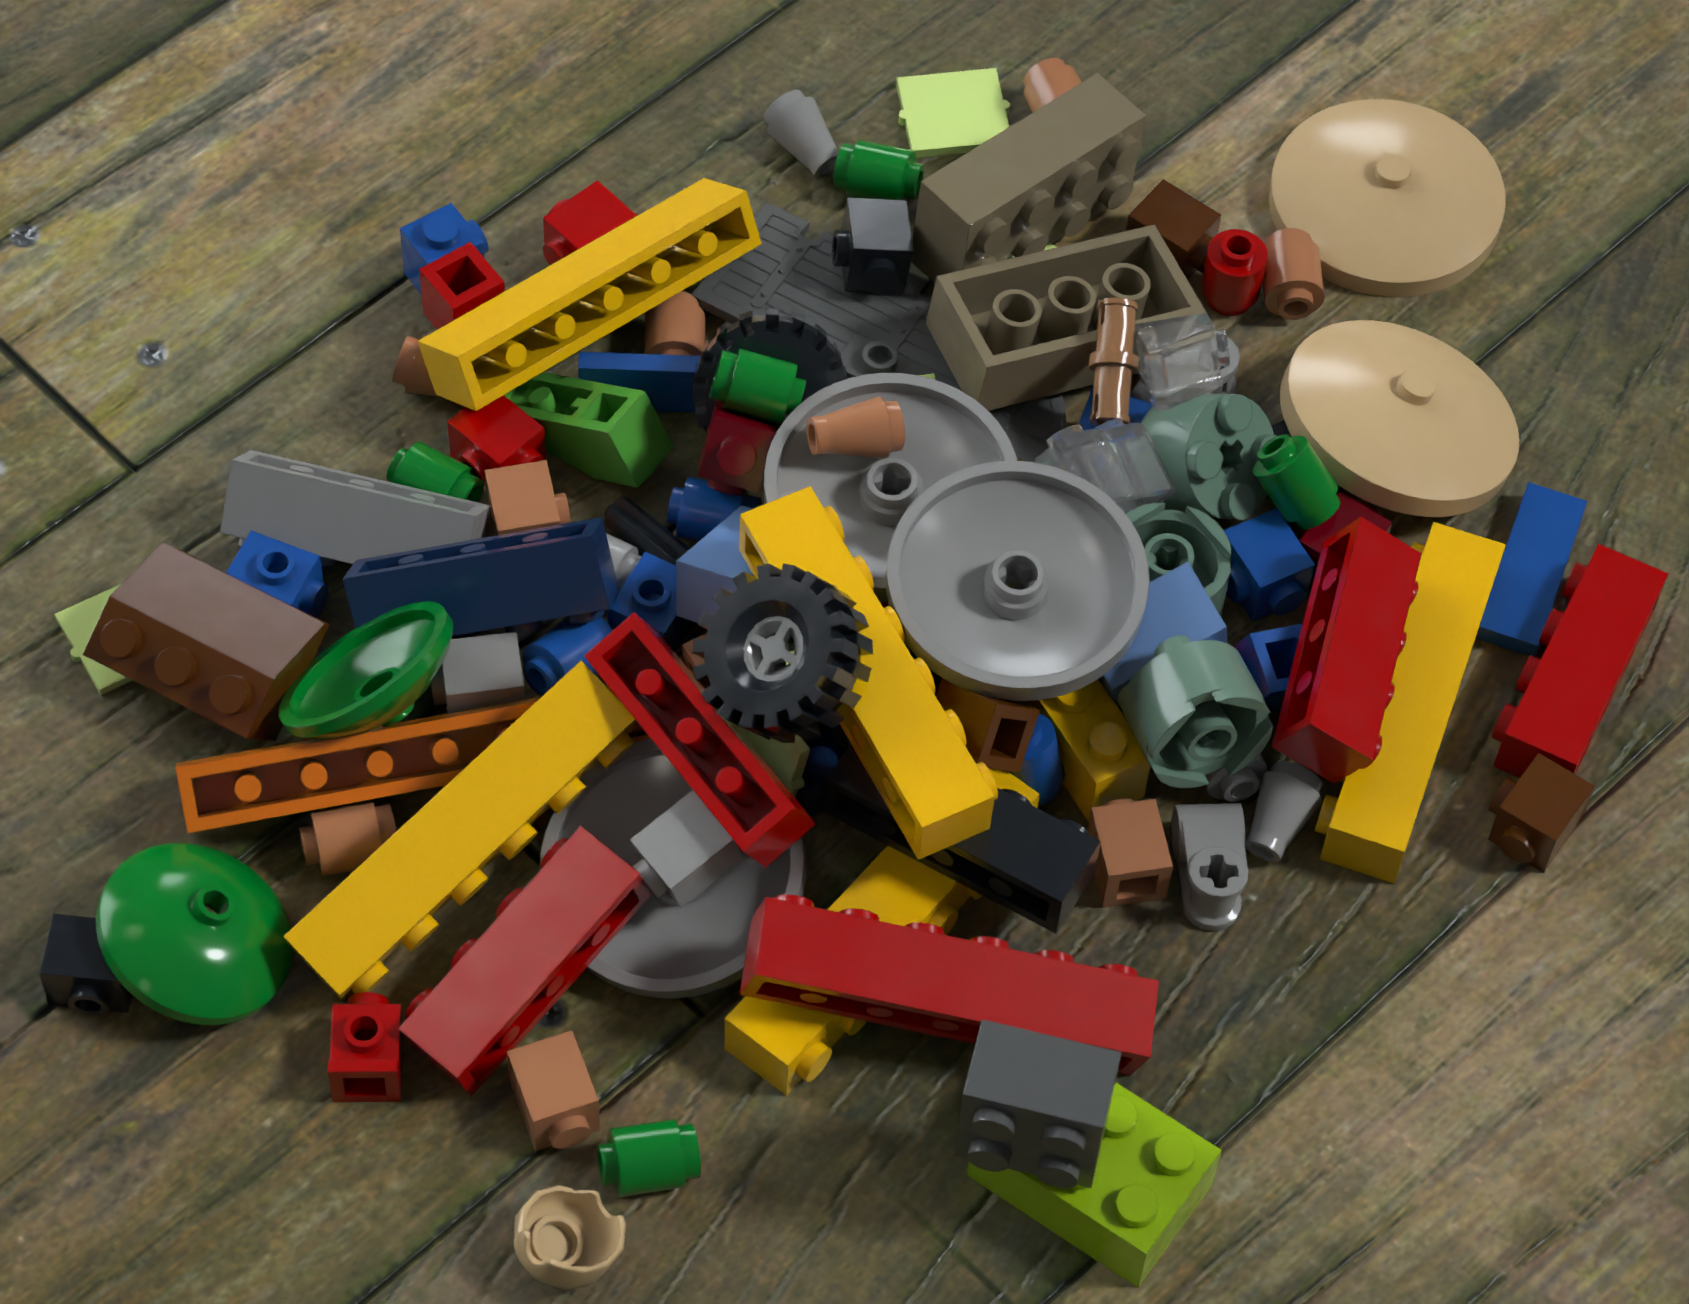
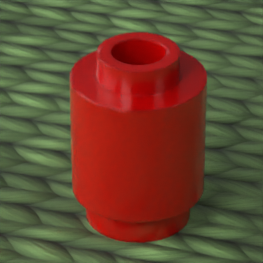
(1233, 271)

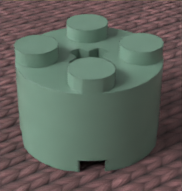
(1212, 453)
(1183, 537)
(1196, 711)

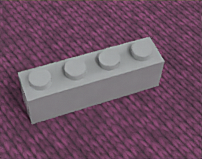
(340, 511)

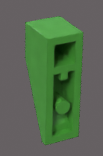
(596, 426)

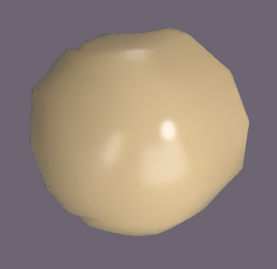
(567, 1237)

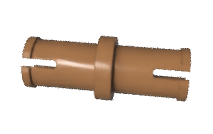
(1113, 360)

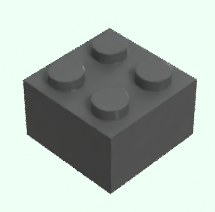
(1036, 1104)

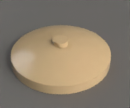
(1389, 196)
(1400, 418)

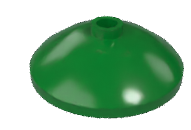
(369, 674)
(180, 953)

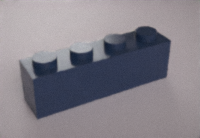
(494, 579)

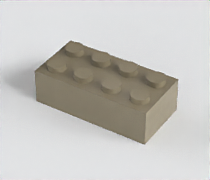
(1030, 182)
(1033, 319)

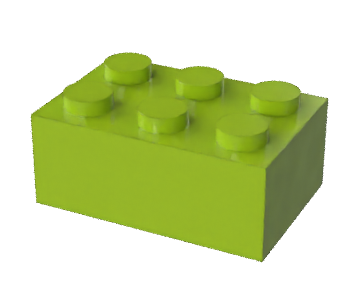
(1141, 1192)

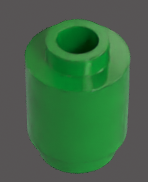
(877, 171)
(757, 385)
(434, 472)
(1296, 481)
(649, 1157)

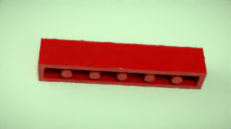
(940, 982)

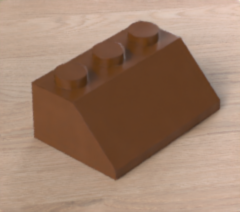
(206, 641)

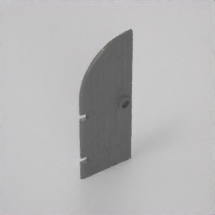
(869, 328)

